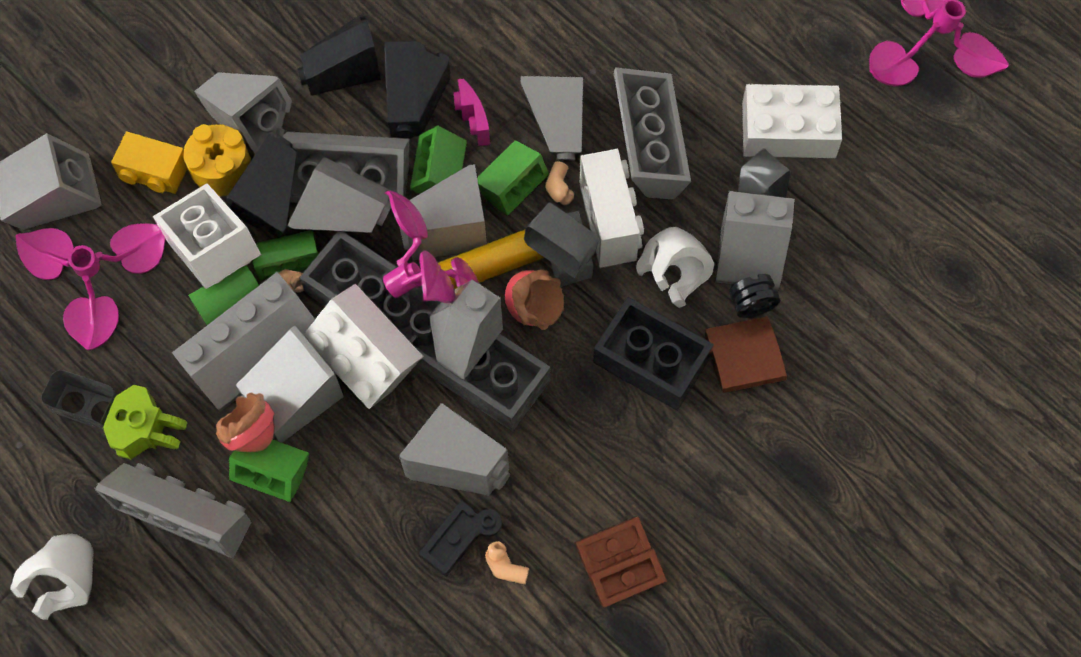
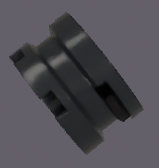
(754, 296)

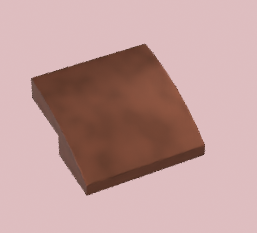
(746, 354)
(620, 562)

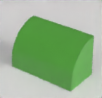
(437, 158)
(512, 177)
(287, 252)
(223, 295)
(272, 471)

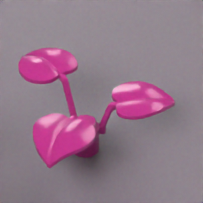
(974, 54)
(50, 249)
(408, 276)

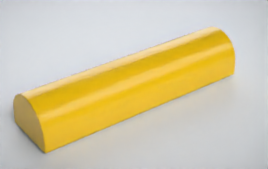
(496, 257)

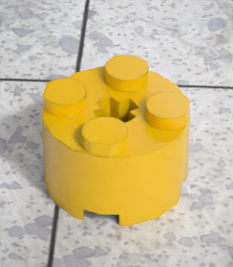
(216, 157)

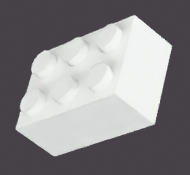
(792, 120)
(610, 207)
(207, 235)
(362, 345)

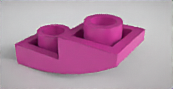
(472, 111)

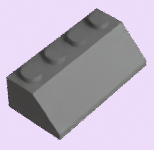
(652, 132)
(374, 158)
(240, 338)
(175, 508)

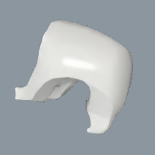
(680, 249)
(64, 558)

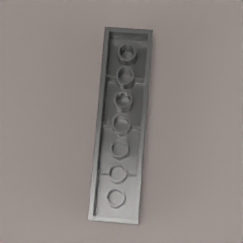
(502, 381)

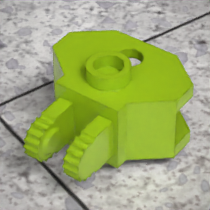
(139, 424)

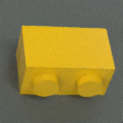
(149, 163)

